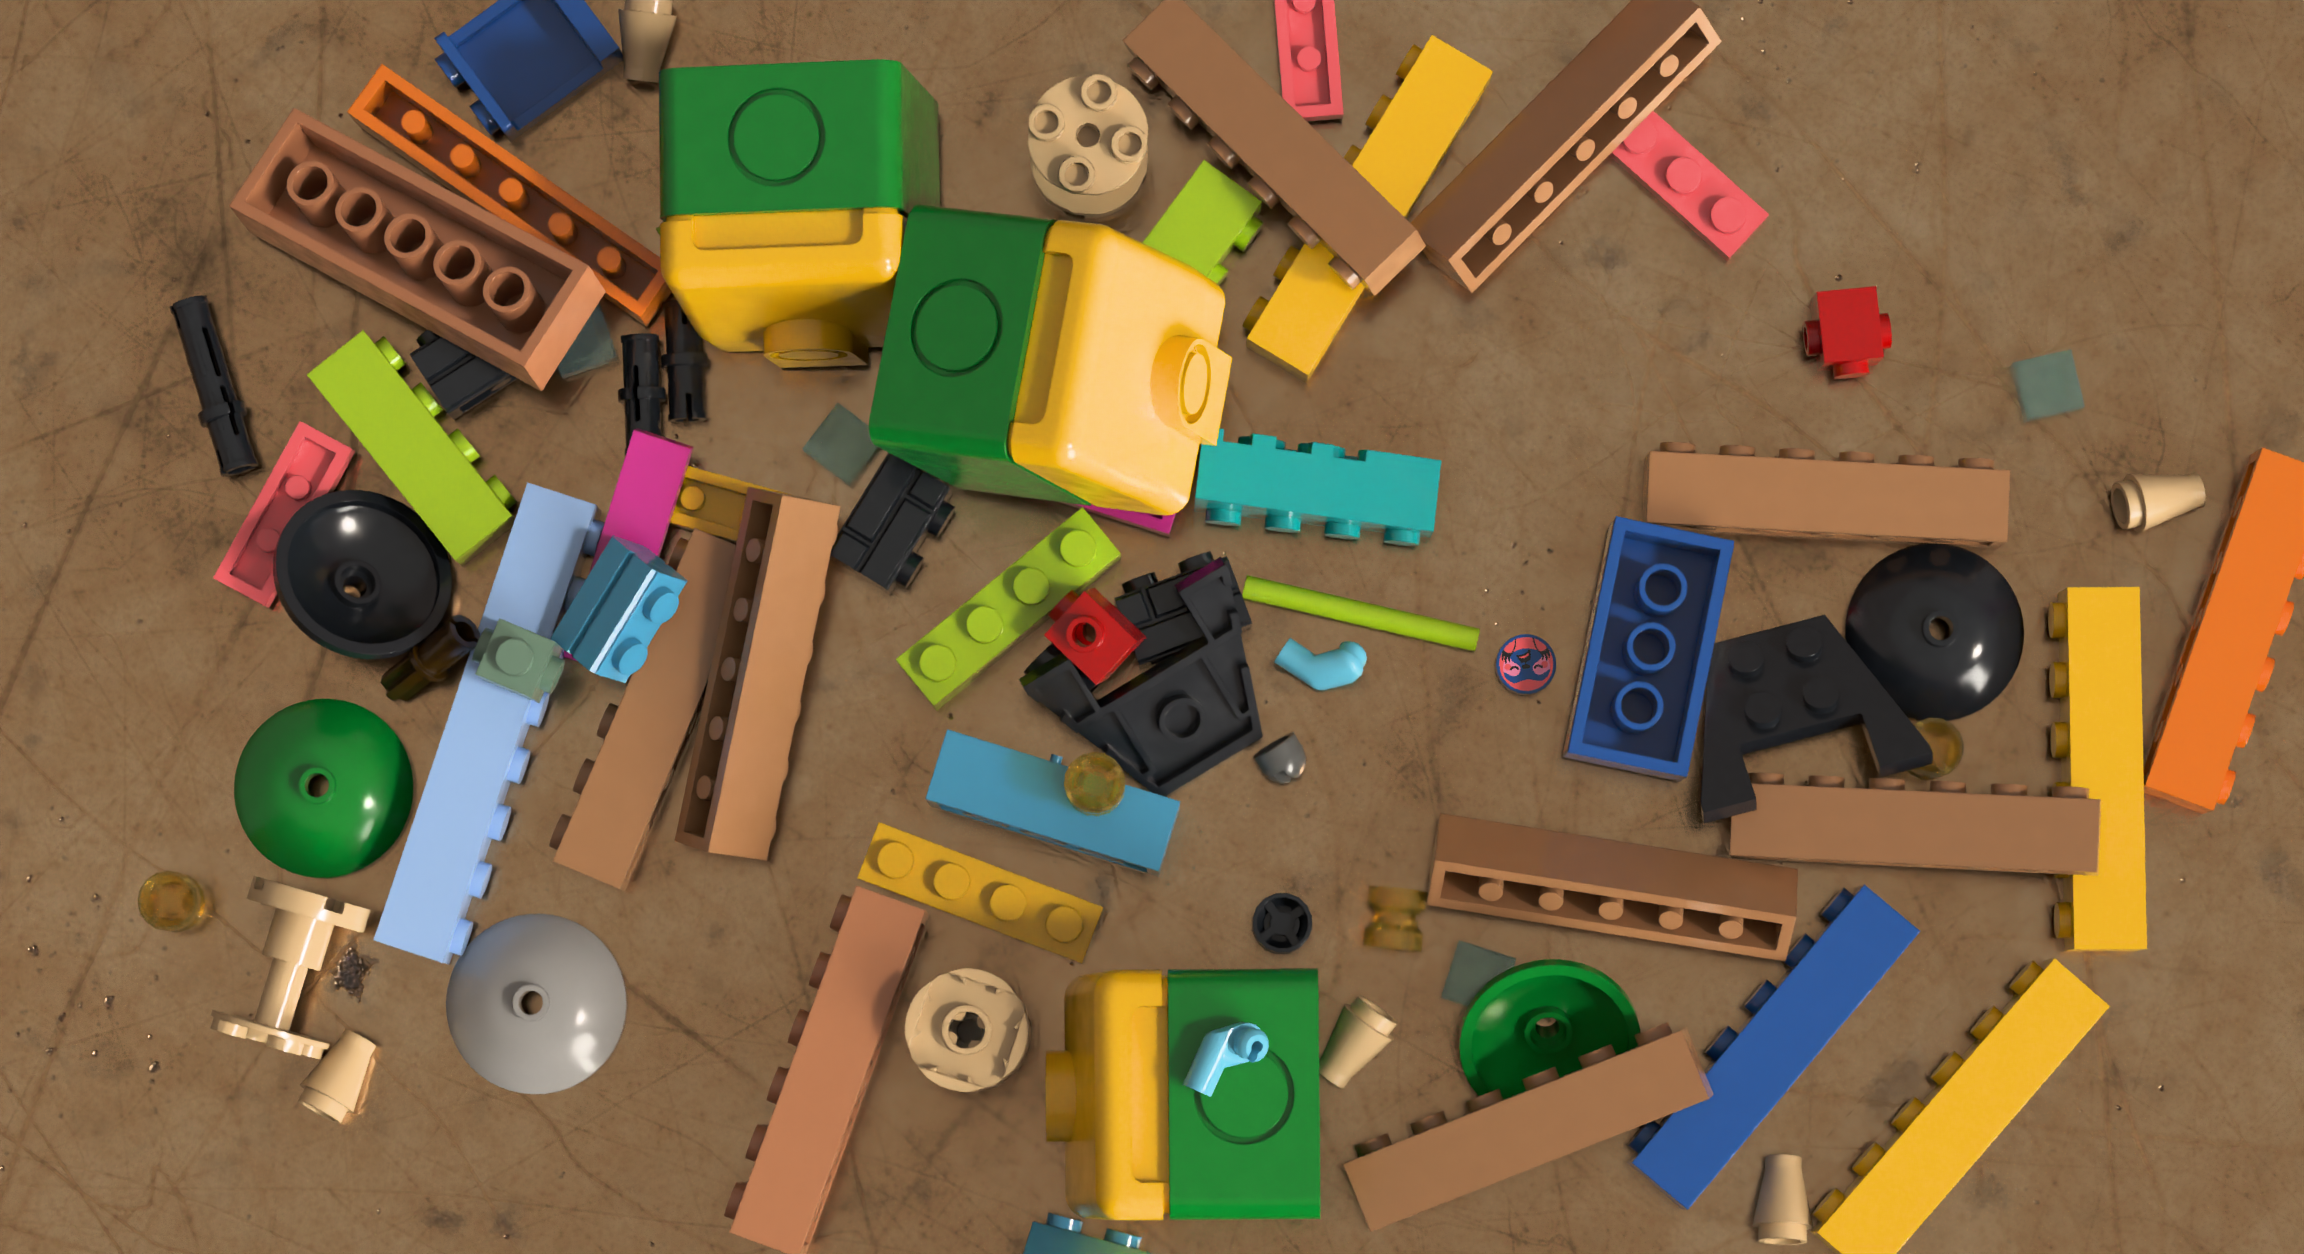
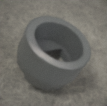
(1282, 759)

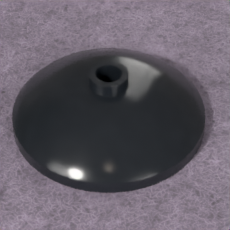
(379, 551)
(1891, 633)

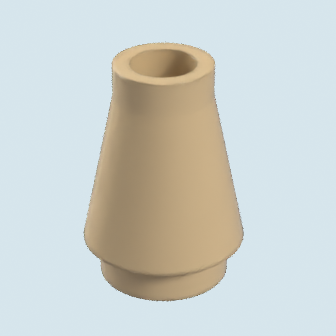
(645, 37)
(2153, 499)
(1356, 1039)
(337, 1079)
(1783, 1204)

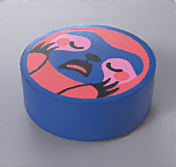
(1525, 664)

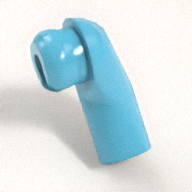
(1325, 669)
(1223, 1049)

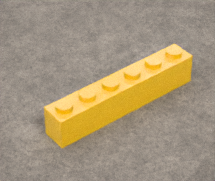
(1398, 161)
(2103, 752)
(1962, 1113)

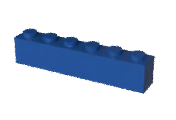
(1774, 1043)

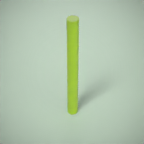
(1360, 613)

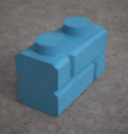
(619, 610)

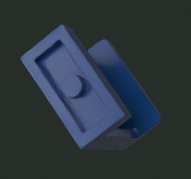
(527, 59)

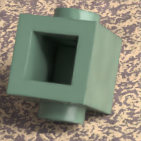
(518, 660)

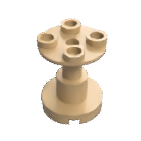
(1088, 146)
(295, 942)
(968, 1030)

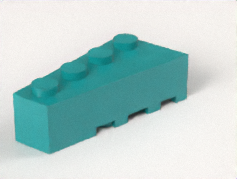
(1318, 488)

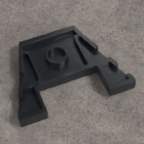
(1788, 689)
(1178, 712)

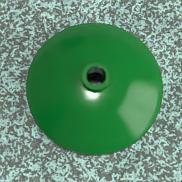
(366, 795)
(1501, 1031)

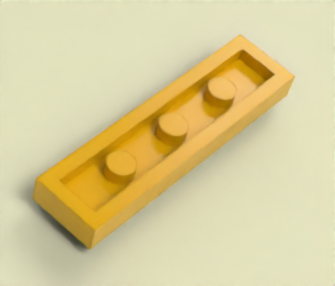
(980, 892)

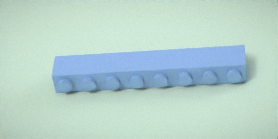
(486, 736)

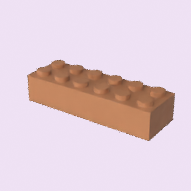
(418, 249)
(828, 1072)

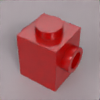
(1847, 331)
(1114, 633)

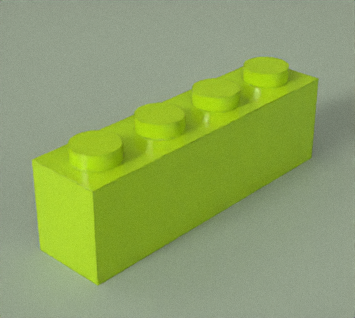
(1207, 222)
(412, 446)
(1008, 609)

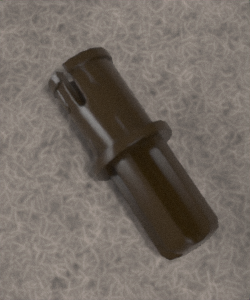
(431, 659)

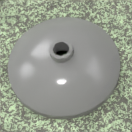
(579, 1013)

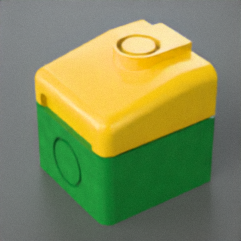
(792, 201)
(1049, 361)
(1158, 1148)

